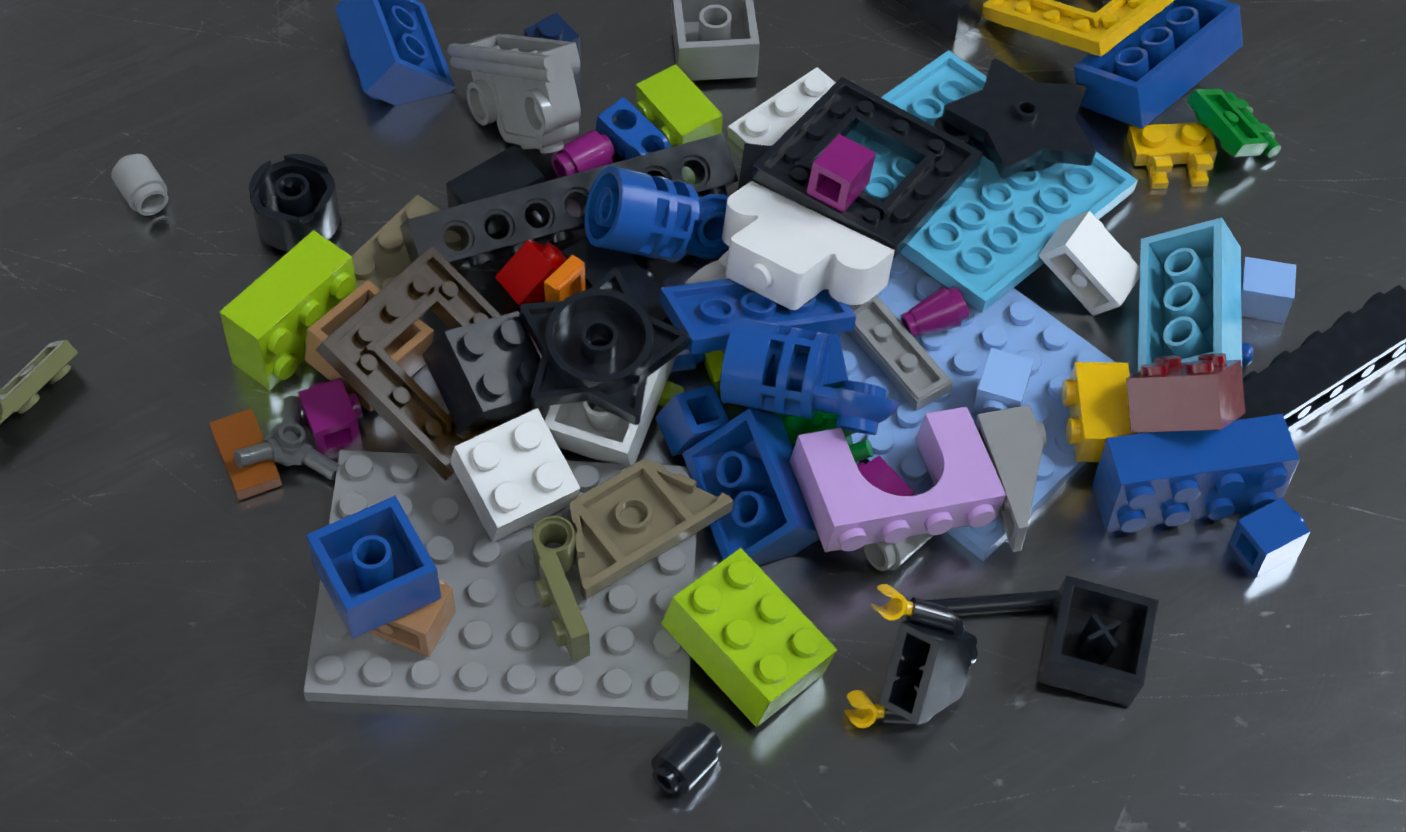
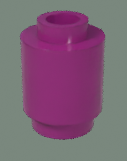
(583, 154)

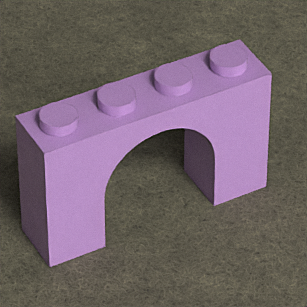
(855, 513)

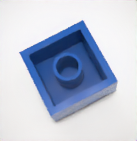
(374, 566)

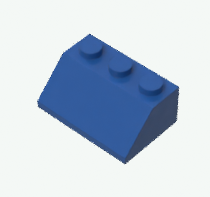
(394, 49)
(753, 467)

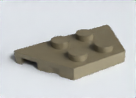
(636, 520)

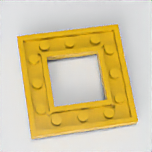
(1074, 26)

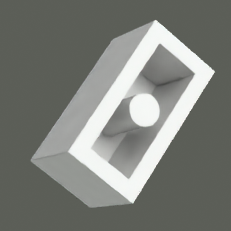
(1091, 263)

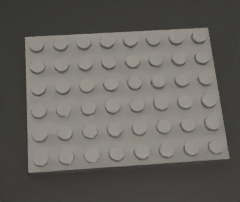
(501, 638)

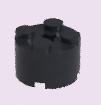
(293, 200)

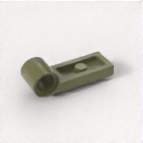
(46, 367)
(553, 587)

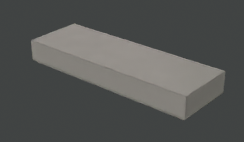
(898, 354)

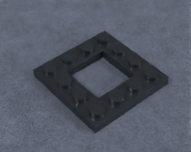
(940, 160)

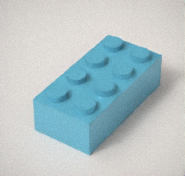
(1190, 294)

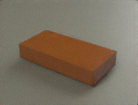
(235, 433)

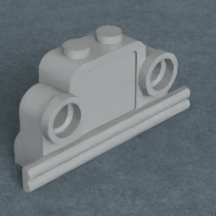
(523, 87)

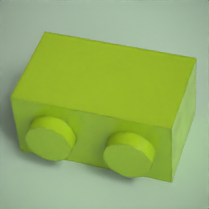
(677, 107)

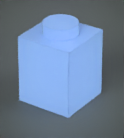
(1267, 289)
(1002, 382)

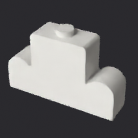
(798, 252)

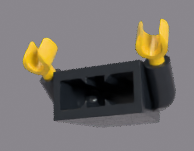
(925, 666)

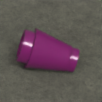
(936, 313)

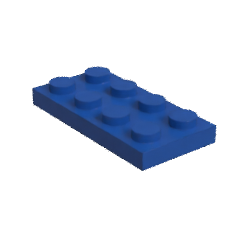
(712, 307)

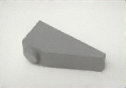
(1015, 448)

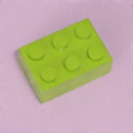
(272, 315)
(748, 636)

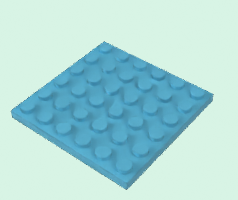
(991, 225)

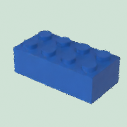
(1160, 60)
(1193, 473)

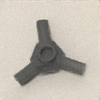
(288, 445)

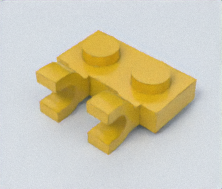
(1169, 144)

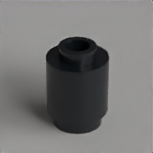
(686, 758)

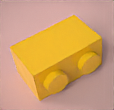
(1097, 406)

